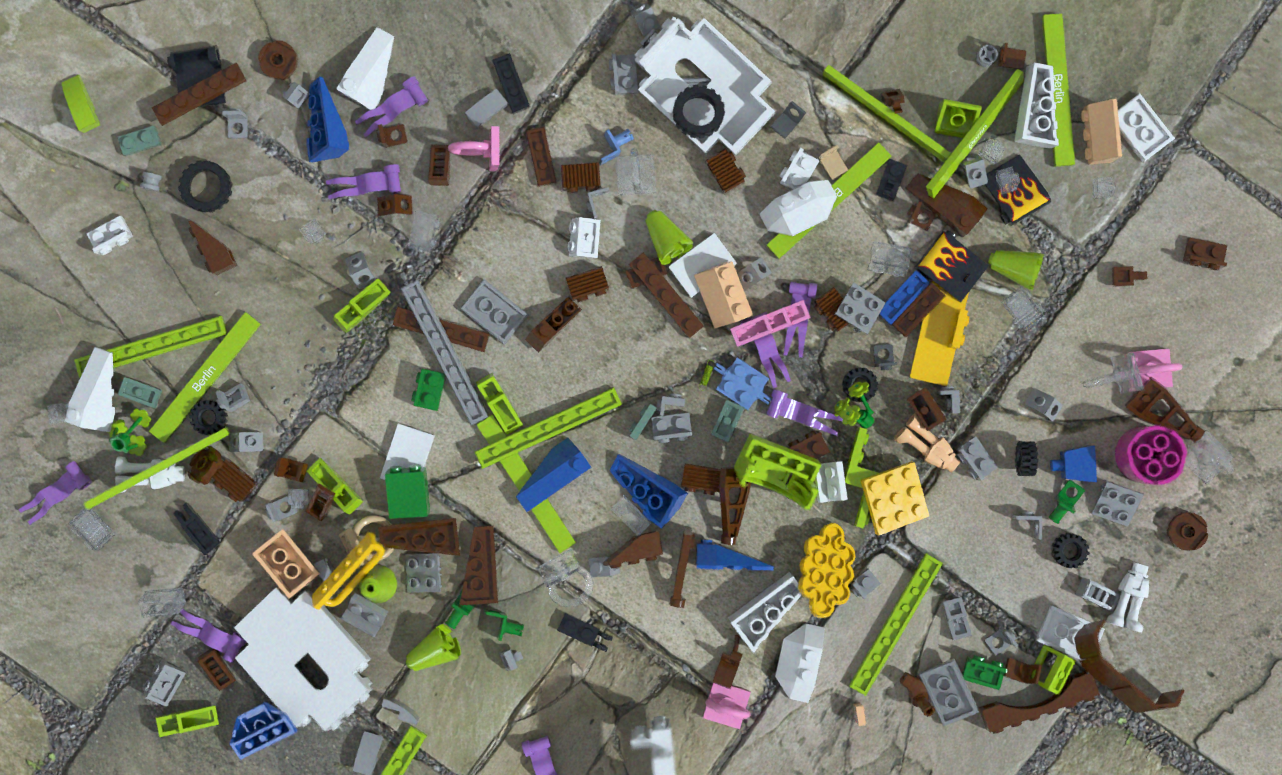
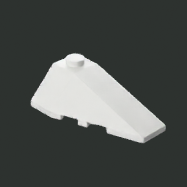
(367, 73)
(92, 398)

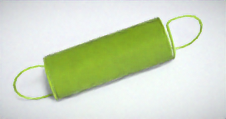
(706, 375)

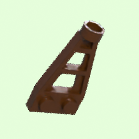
(1145, 399)
(729, 480)
(687, 543)

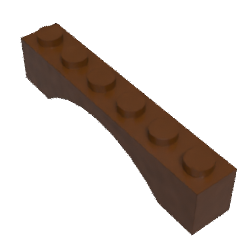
(1076, 689)

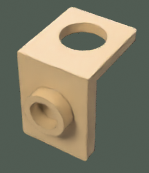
(833, 163)

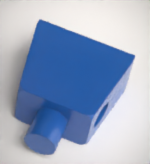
(1077, 464)

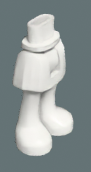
(160, 480)
(1133, 585)

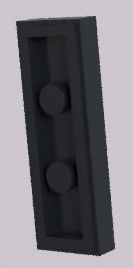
(511, 83)

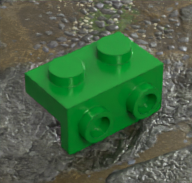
(983, 672)

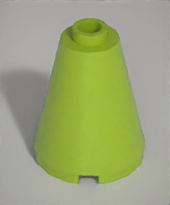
(667, 237)
(1017, 266)
(384, 584)
(434, 649)

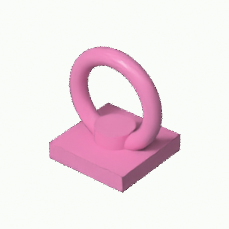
(487, 148)
(1156, 365)
(727, 705)

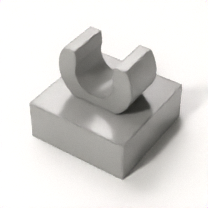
(296, 94)
(509, 659)

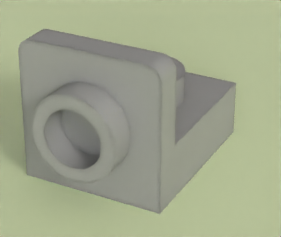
(953, 401)
(864, 584)

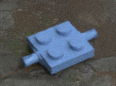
(742, 383)

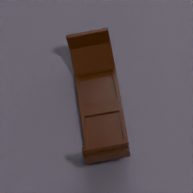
(1091, 659)

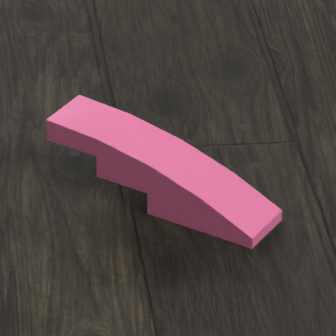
(770, 323)

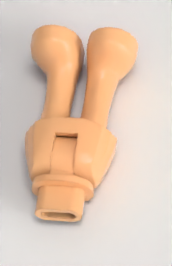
(938, 454)

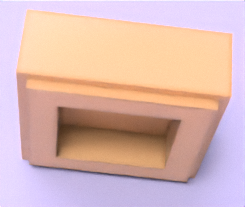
(859, 714)

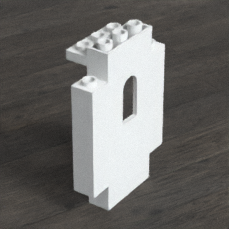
(730, 74)
(281, 635)
(658, 738)

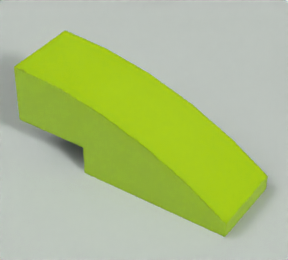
(80, 104)
(361, 305)
(499, 403)
(345, 496)
(186, 720)

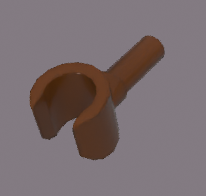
(734, 653)

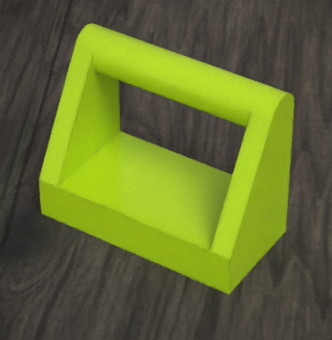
(1058, 672)

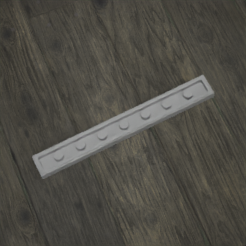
(444, 352)

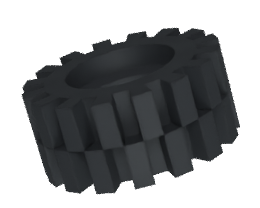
(863, 373)
(197, 421)
(1026, 458)
(1082, 550)

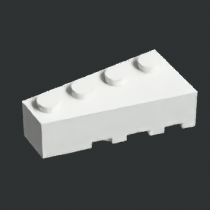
(1037, 108)
(765, 611)

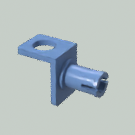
(615, 142)

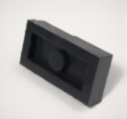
(891, 180)

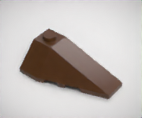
(951, 205)

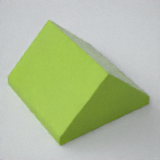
(956, 118)

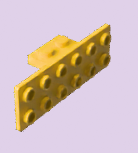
(938, 339)

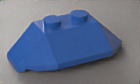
(260, 729)

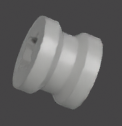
(988, 52)
(150, 181)

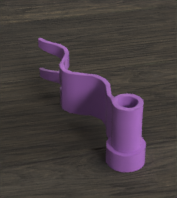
(395, 104)
(369, 182)
(800, 292)
(767, 348)
(799, 412)
(58, 491)
(212, 636)
(539, 755)

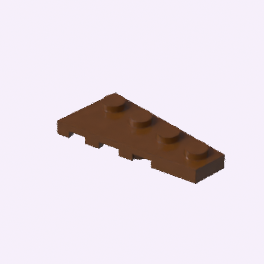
(425, 536)
(481, 571)

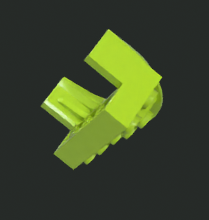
(771, 466)

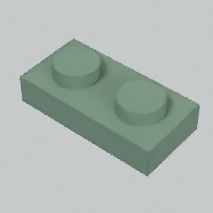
(139, 141)
(140, 392)
(646, 414)
(727, 421)

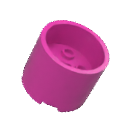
(1135, 452)

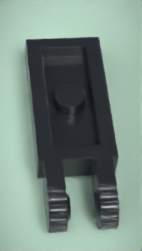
(197, 530)
(583, 631)

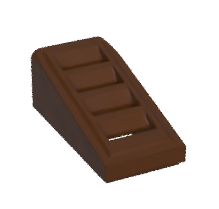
(439, 177)
(318, 506)
(210, 672)

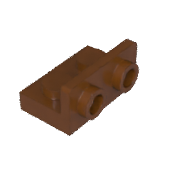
(1205, 253)
(811, 446)

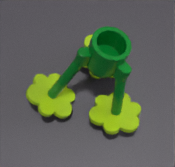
(852, 414)
(120, 433)

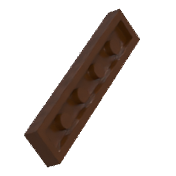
(199, 94)
(666, 295)
(457, 333)

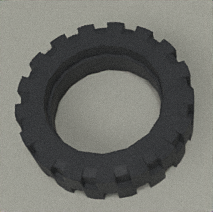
(706, 94)
(191, 172)

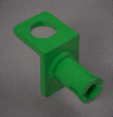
(1065, 502)
(458, 612)
(505, 627)

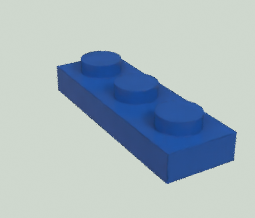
(903, 297)

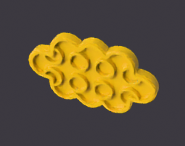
(826, 570)

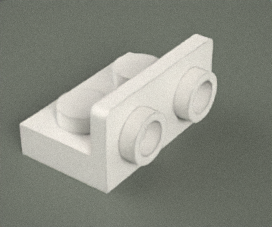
(799, 170)
(109, 235)
(584, 237)
(831, 482)

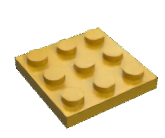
(895, 498)

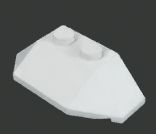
(799, 208)
(800, 661)

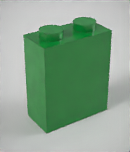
(407, 492)

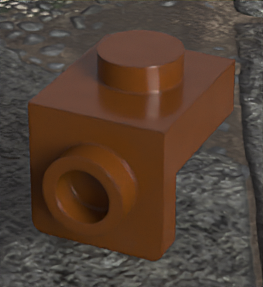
(290, 469)

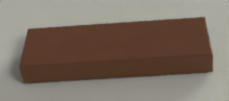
(541, 156)
(918, 310)

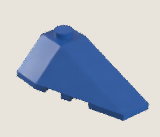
(327, 132)
(556, 470)
(652, 492)
(715, 556)

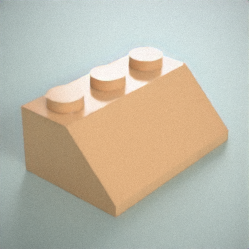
(1101, 132)
(723, 294)
(286, 564)

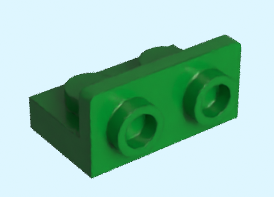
(429, 389)

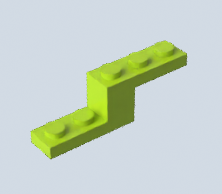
(854, 474)

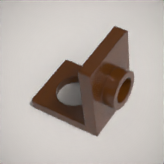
(1011, 57)
(384, 135)
(392, 204)
(913, 214)
(726, 671)
(1022, 672)

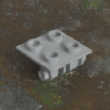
(860, 308)
(1117, 503)
(423, 572)

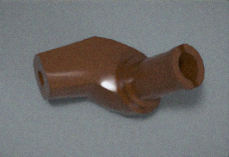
(917, 693)

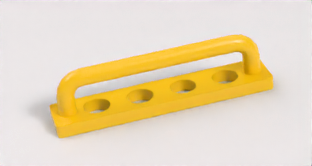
(344, 570)

